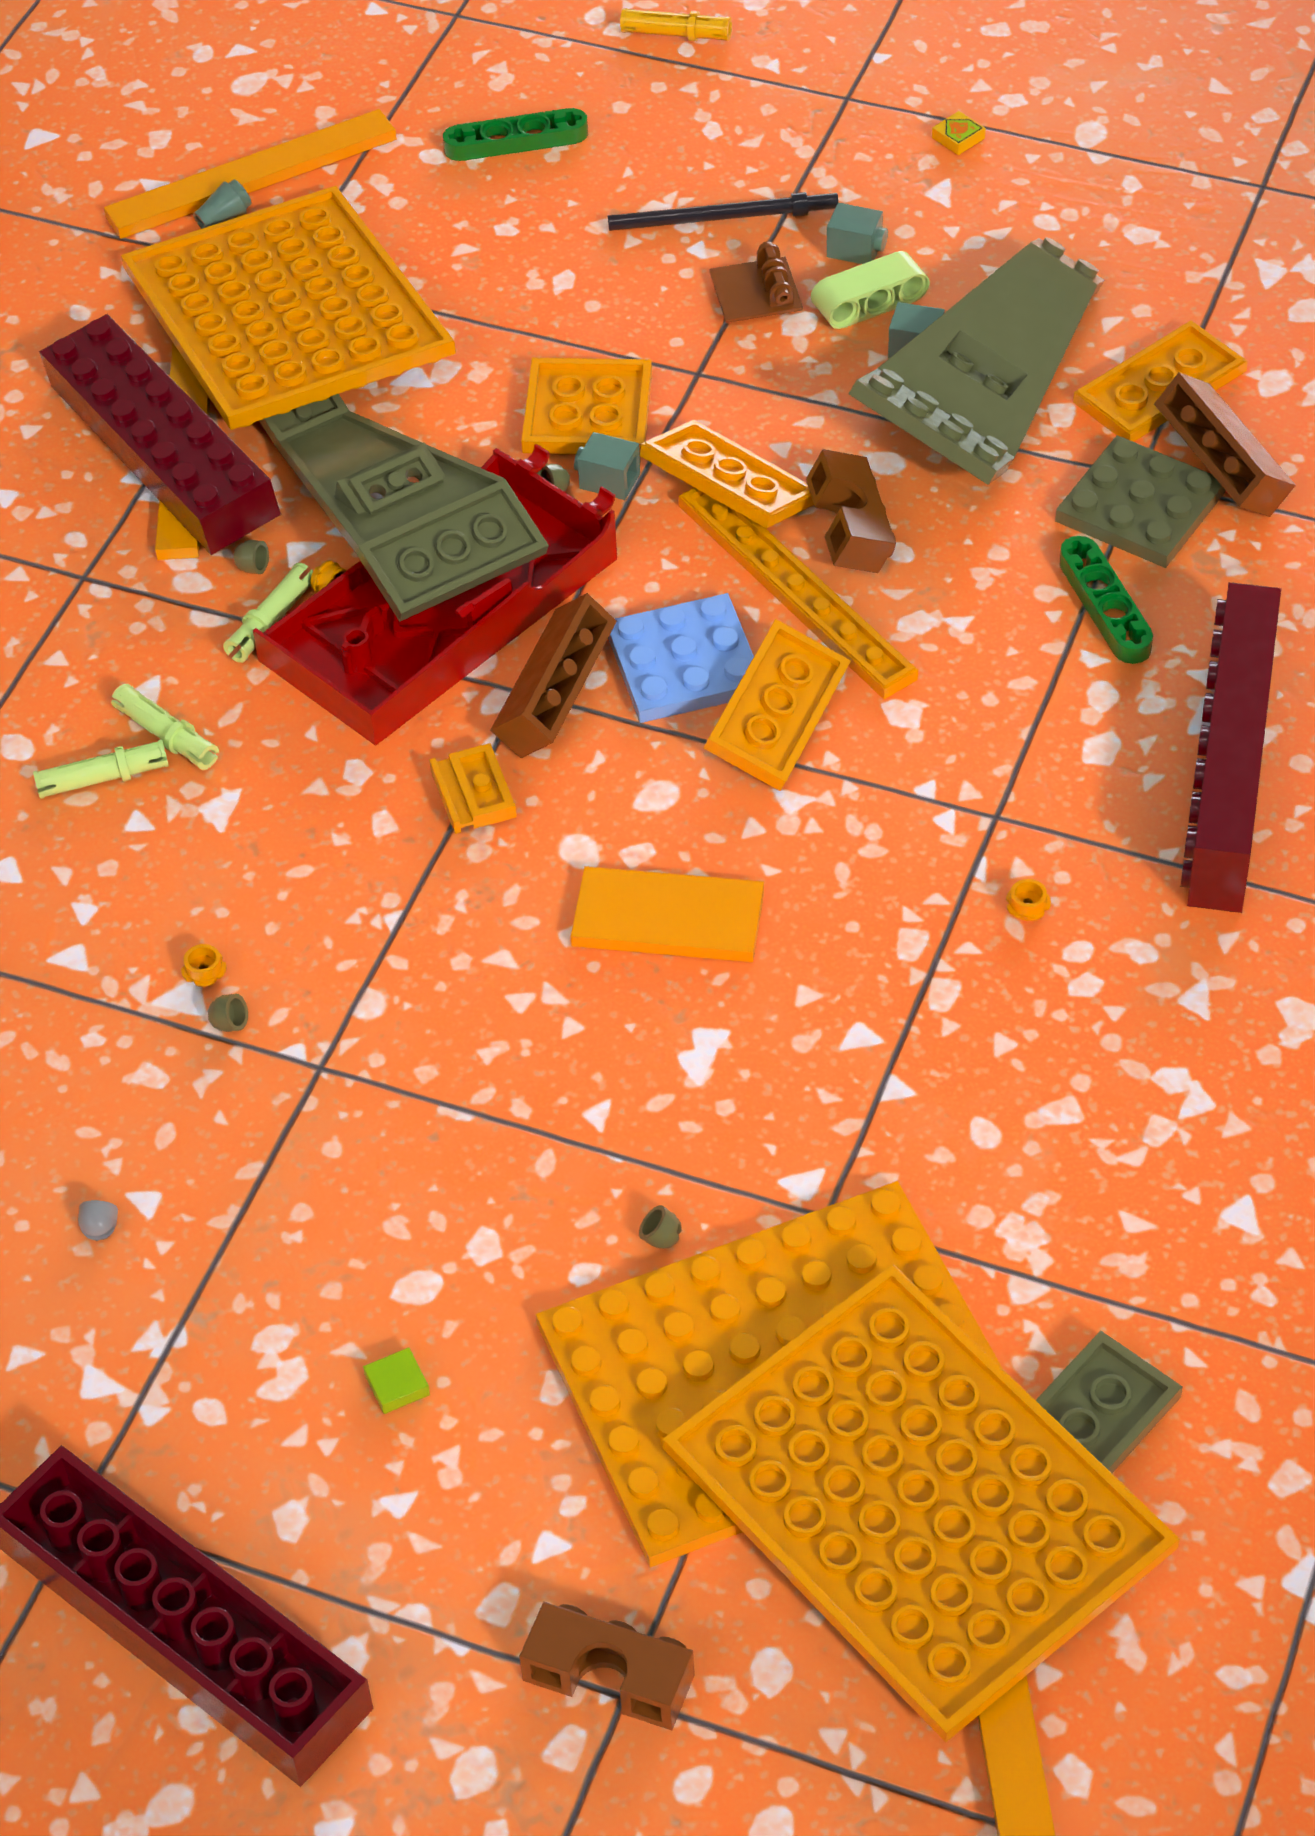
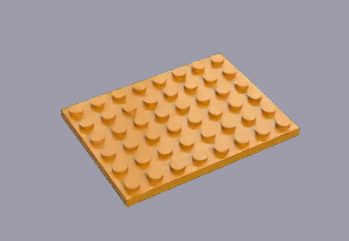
(286, 307)
(685, 1333)
(920, 1499)

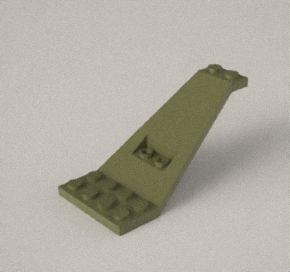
(987, 361)
(422, 536)

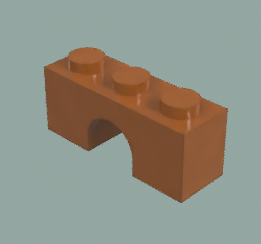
(861, 531)
(569, 1644)

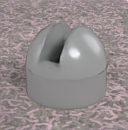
(97, 1219)

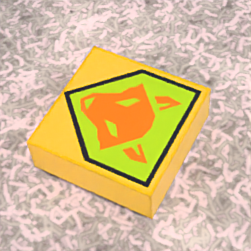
(958, 133)

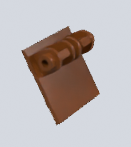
(756, 287)

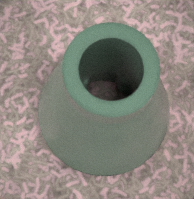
(226, 203)

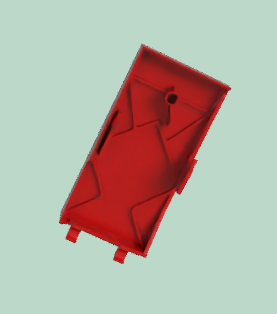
(381, 672)

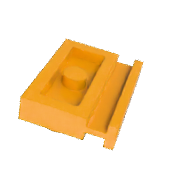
(473, 788)

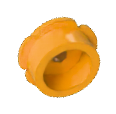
(325, 574)
(1026, 892)
(202, 957)

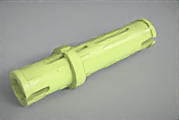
(268, 612)
(176, 734)
(101, 769)

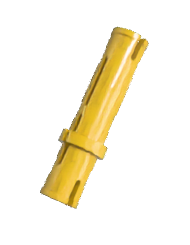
(676, 24)

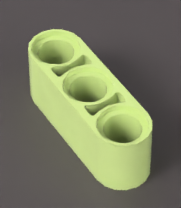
(869, 289)

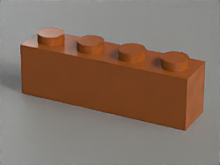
(1224, 445)
(553, 676)

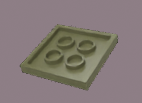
(1140, 501)

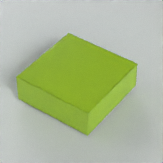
(396, 1380)

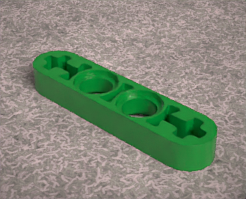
(557, 126)
(1111, 597)

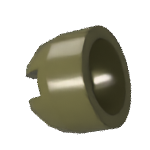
(556, 475)
(252, 556)
(228, 1013)
(660, 1228)

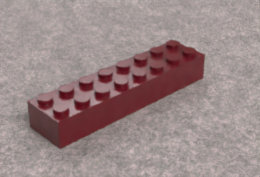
(160, 434)
(1231, 747)
(183, 1615)

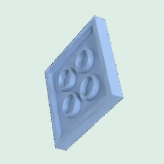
(681, 656)

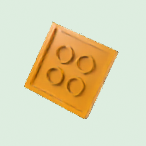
(585, 396)

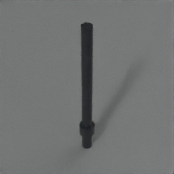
(797, 204)

